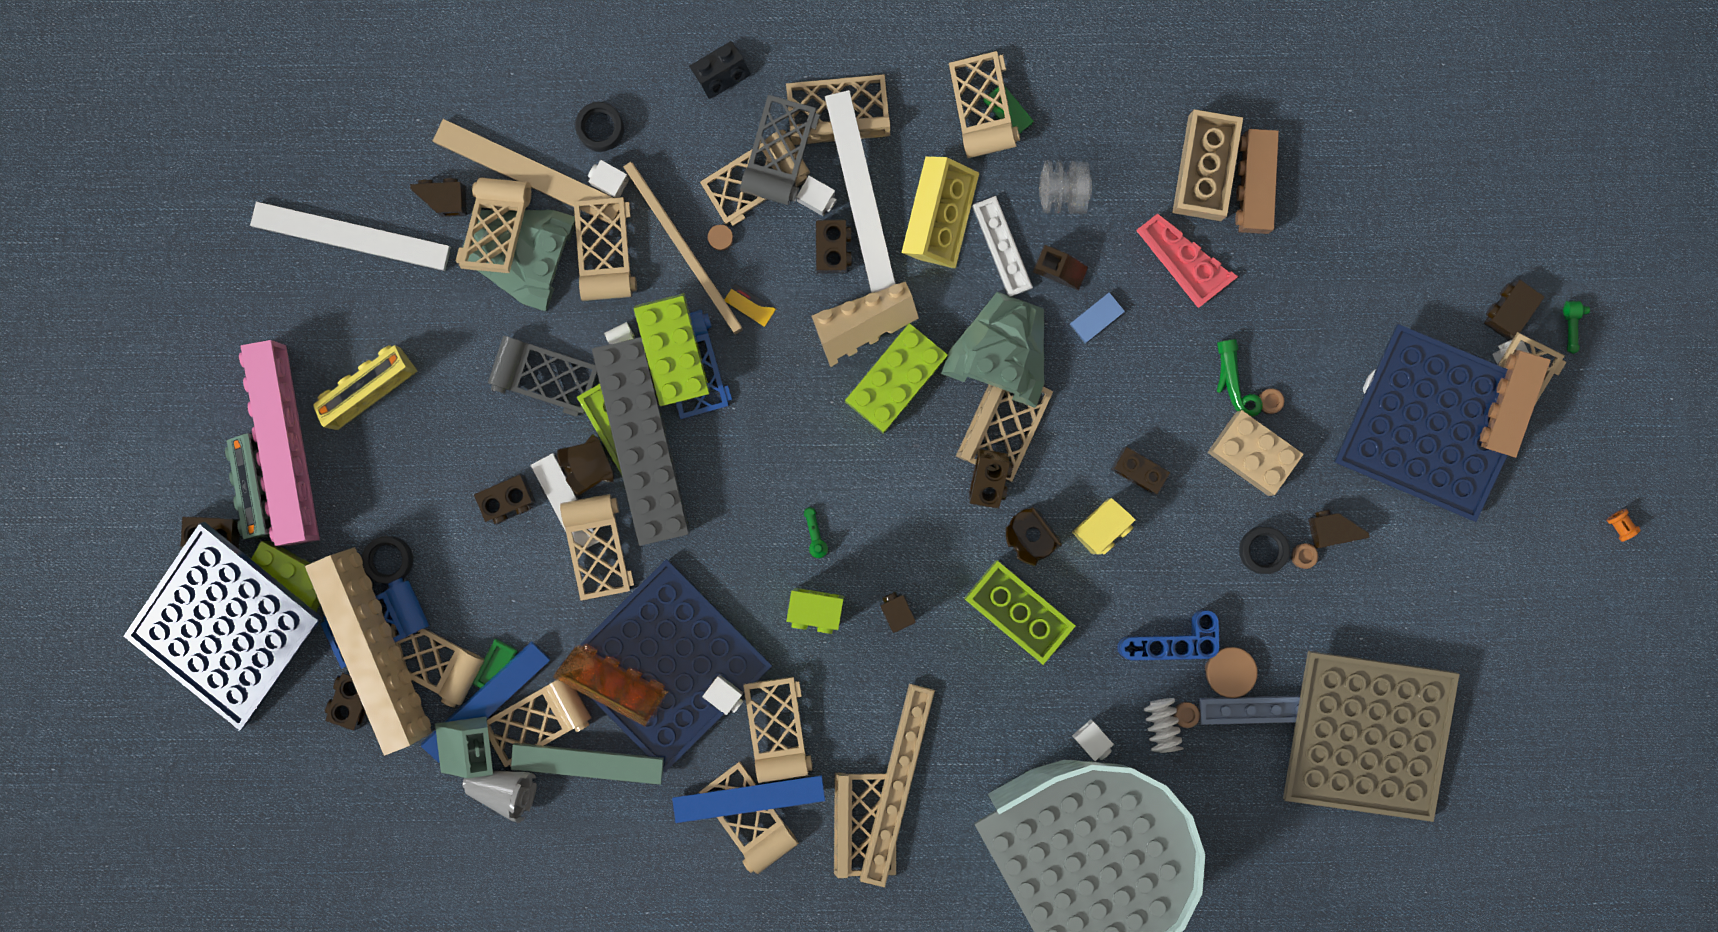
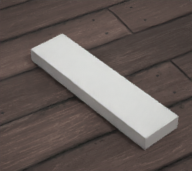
(1002, 246)
(558, 491)

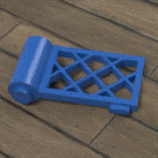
(701, 324)
(403, 608)

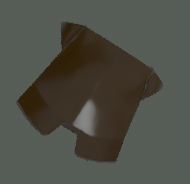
(585, 465)
(1029, 551)

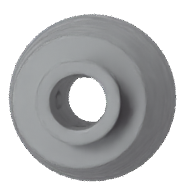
(504, 792)

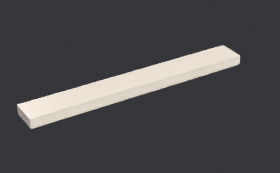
(860, 190)
(350, 236)

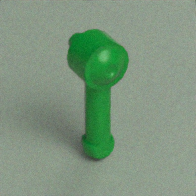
(1573, 312)
(817, 548)

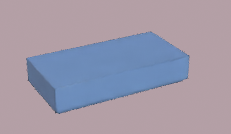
(1097, 317)

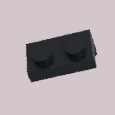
(720, 69)

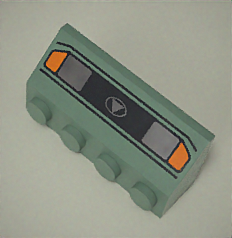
(246, 479)

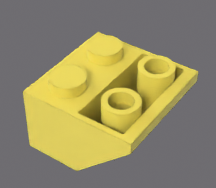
(1103, 527)

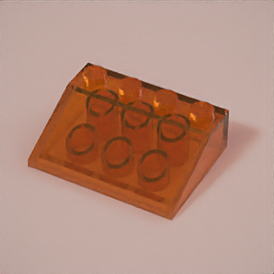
(612, 684)

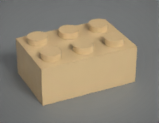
(1255, 453)

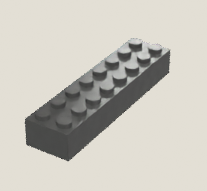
(641, 441)

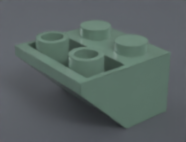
(464, 747)

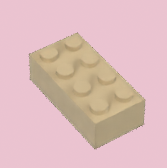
(1207, 165)

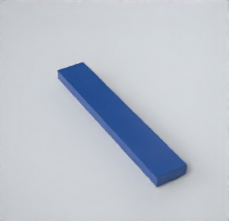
(495, 691)
(748, 799)

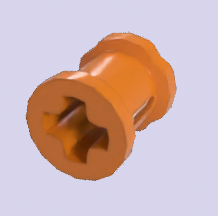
(1622, 517)

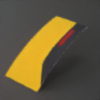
(749, 304)

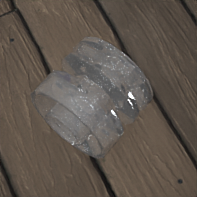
(1065, 187)

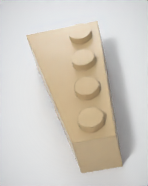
(864, 320)

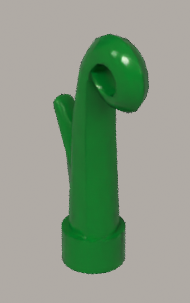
(1230, 376)

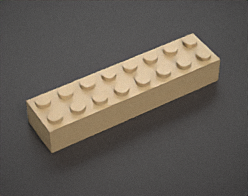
(369, 650)

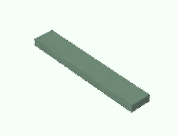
(587, 763)

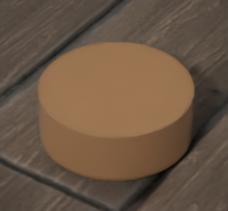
(720, 237)
(1272, 401)
(1304, 556)
(1187, 714)

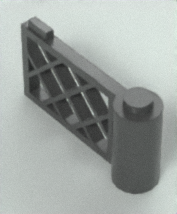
(769, 182)
(509, 370)

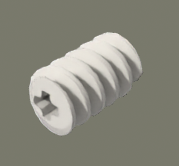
(1163, 725)

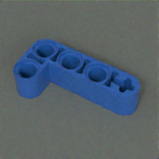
(1168, 642)

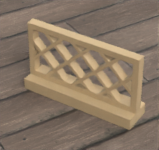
(868, 127)
(982, 420)
(843, 822)

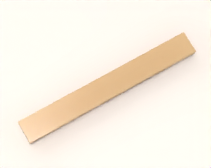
(520, 168)
(683, 248)
(896, 785)

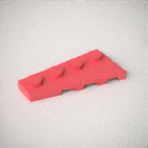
(1191, 267)

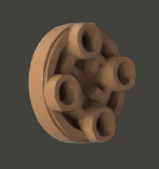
(1231, 672)

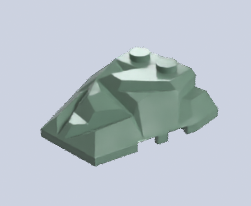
(535, 256)
(1003, 349)

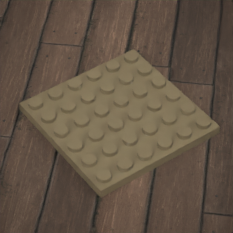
(1370, 736)

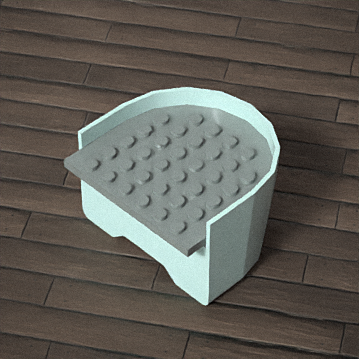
(1095, 849)

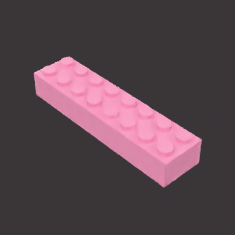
(279, 443)

